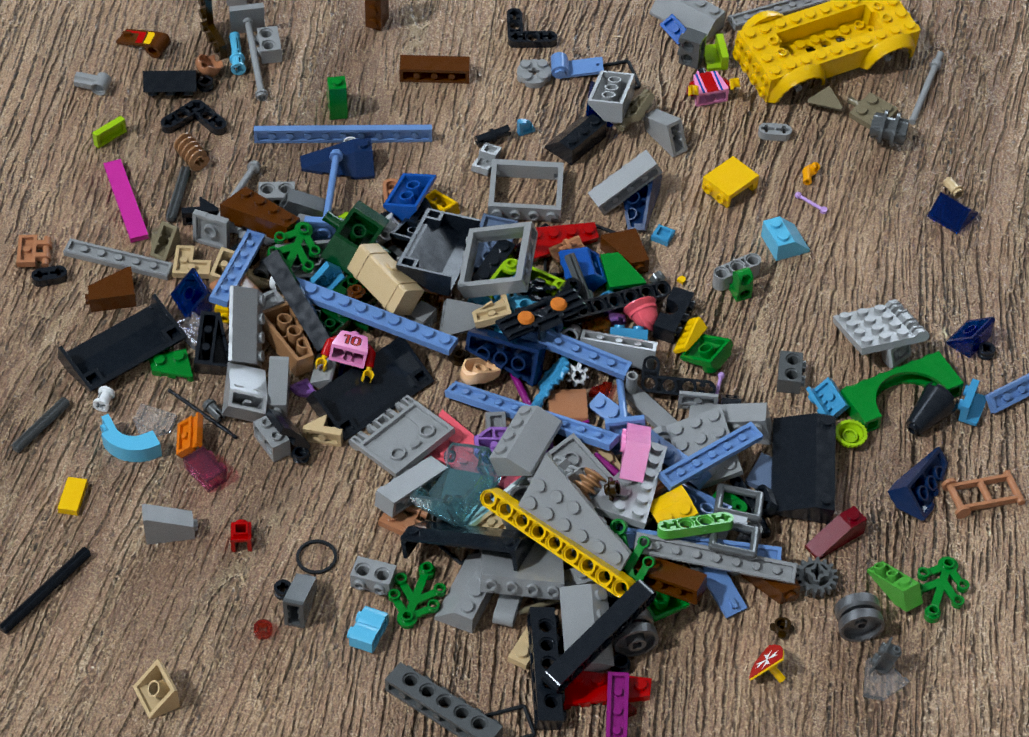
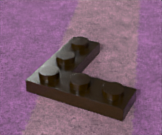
(207, 26)

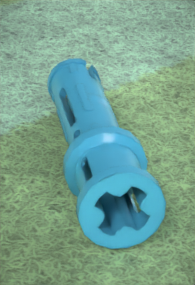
(236, 58)

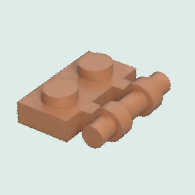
(27, 251)
(401, 521)

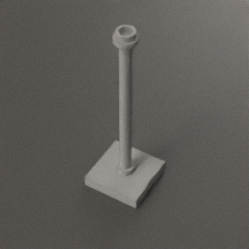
(247, 20)
(214, 229)

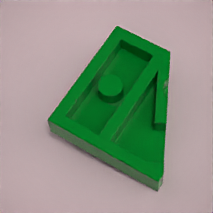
(172, 365)

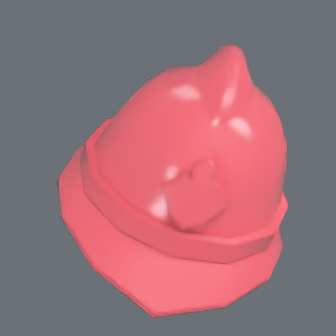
(642, 312)

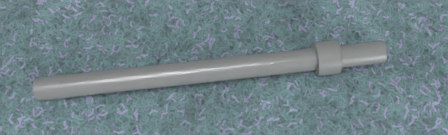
(935, 66)

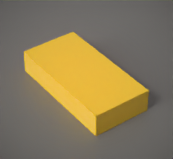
(72, 496)

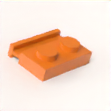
(189, 435)

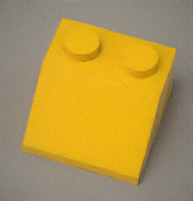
(673, 505)

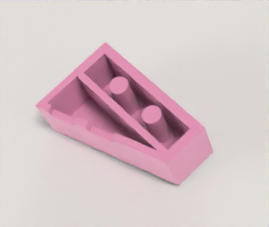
(635, 451)

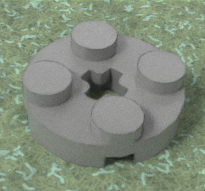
(528, 67)

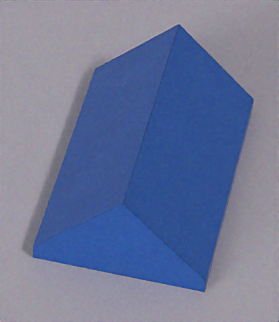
(408, 194)

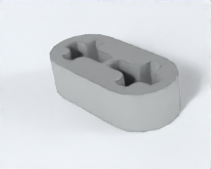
(774, 132)

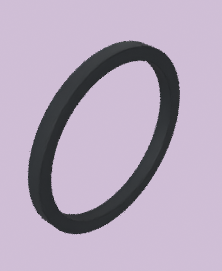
(316, 541)

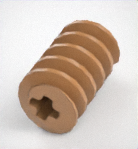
(191, 151)
(589, 482)

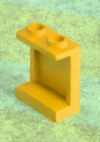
(729, 180)

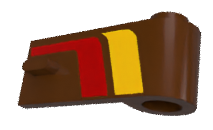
(153, 41)

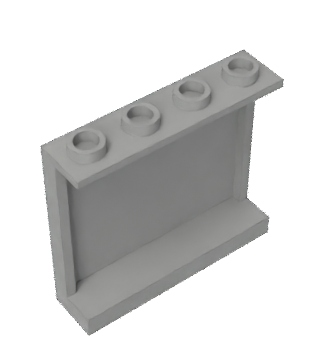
(537, 577)

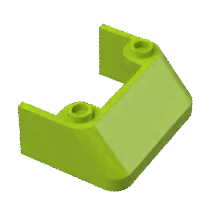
(508, 269)

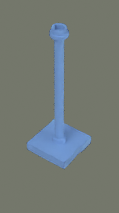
(321, 229)
(617, 424)

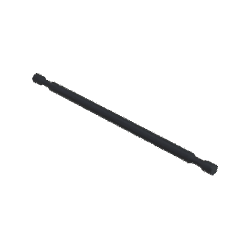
(204, 414)

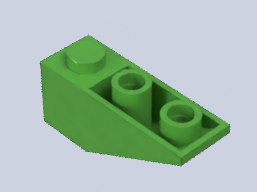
(897, 586)

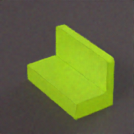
(716, 55)

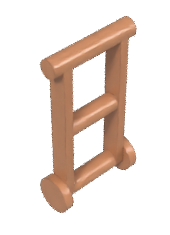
(963, 511)

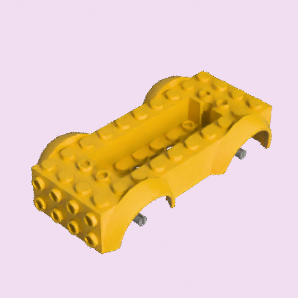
(775, 45)

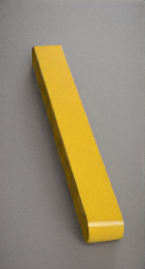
(548, 538)

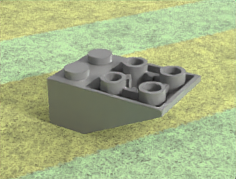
(244, 392)

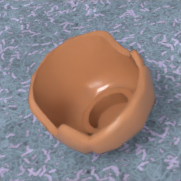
(208, 65)

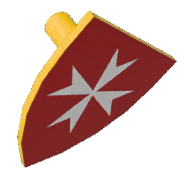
(769, 661)

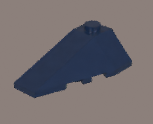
(356, 160)
(641, 205)
(919, 485)

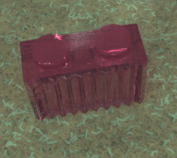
(206, 468)

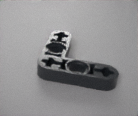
(519, 34)
(194, 110)

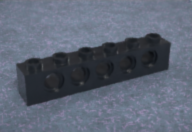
(537, 619)

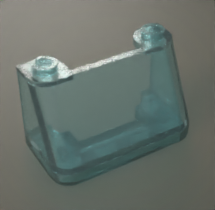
(459, 488)

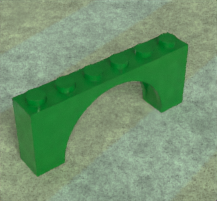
(920, 372)

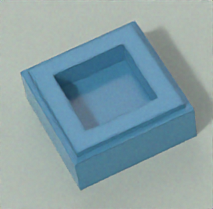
(662, 235)

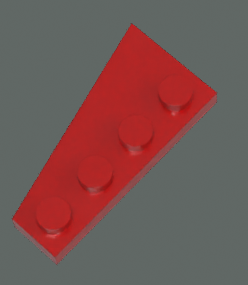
(553, 235)
(592, 689)

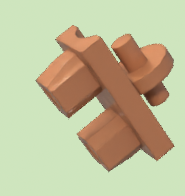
(571, 243)

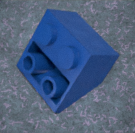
(590, 266)

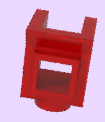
(241, 532)

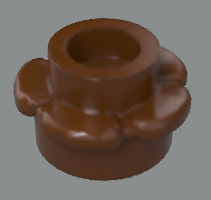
(356, 292)

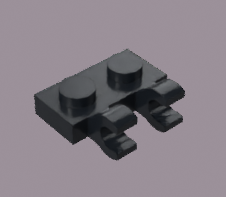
(539, 286)

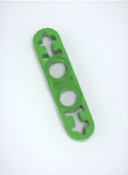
(673, 527)

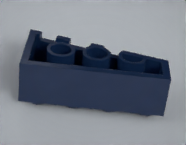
(518, 356)

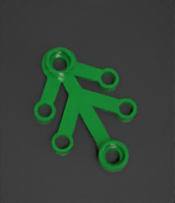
(295, 248)
(629, 567)
(941, 585)
(416, 597)

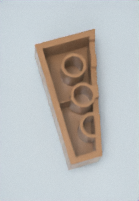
(287, 338)

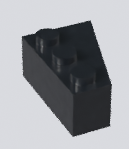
(211, 345)

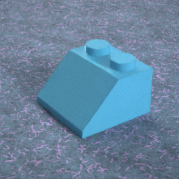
(783, 238)

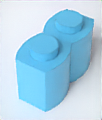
(368, 629)

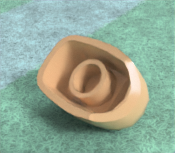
(478, 371)

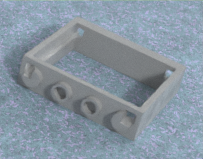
(530, 170)
(498, 286)

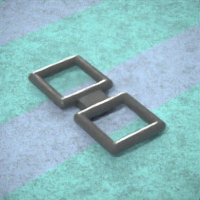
(739, 522)

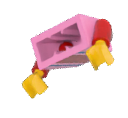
(710, 87)
(349, 349)

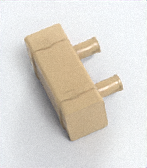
(383, 280)

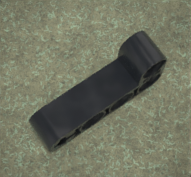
(678, 381)

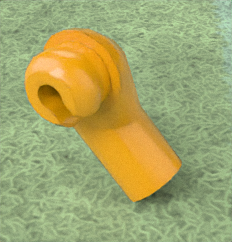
(809, 171)

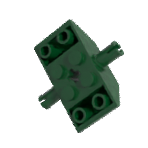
(345, 242)
(335, 322)

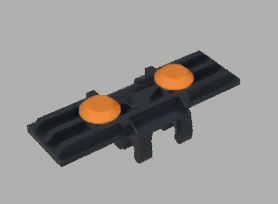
(554, 310)

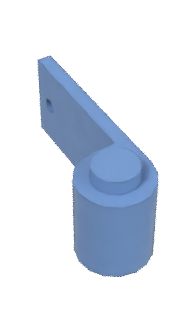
(562, 68)
(724, 592)

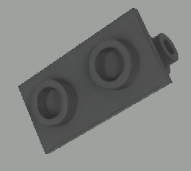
(885, 657)

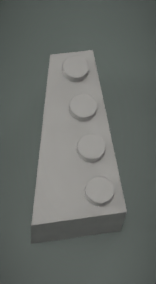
(741, 414)

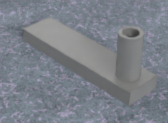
(644, 404)

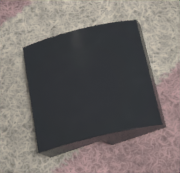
(287, 427)

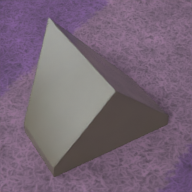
(826, 99)
(164, 240)

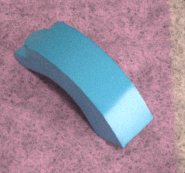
(129, 448)

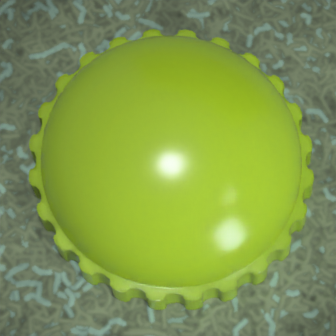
(851, 433)

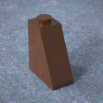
(629, 246)
(112, 292)
(776, 590)

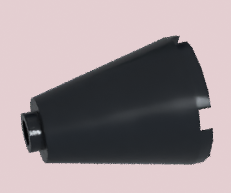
(931, 408)

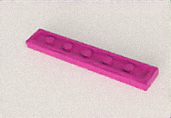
(126, 201)

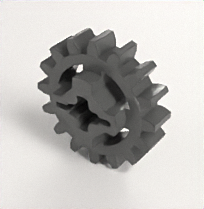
(825, 575)

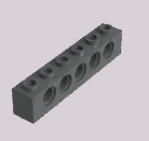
(414, 696)

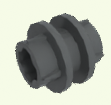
(889, 128)

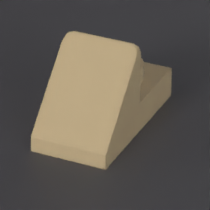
(319, 432)

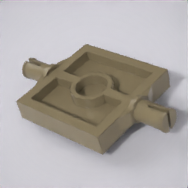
(867, 107)
(636, 109)

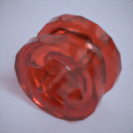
(263, 623)

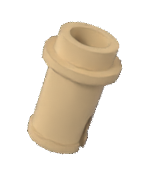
(956, 190)

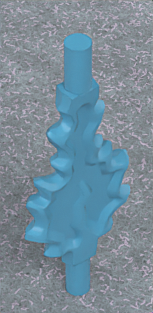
(550, 379)

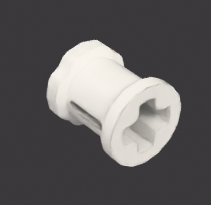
(104, 398)

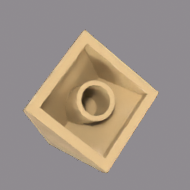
(157, 691)

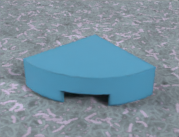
(524, 127)

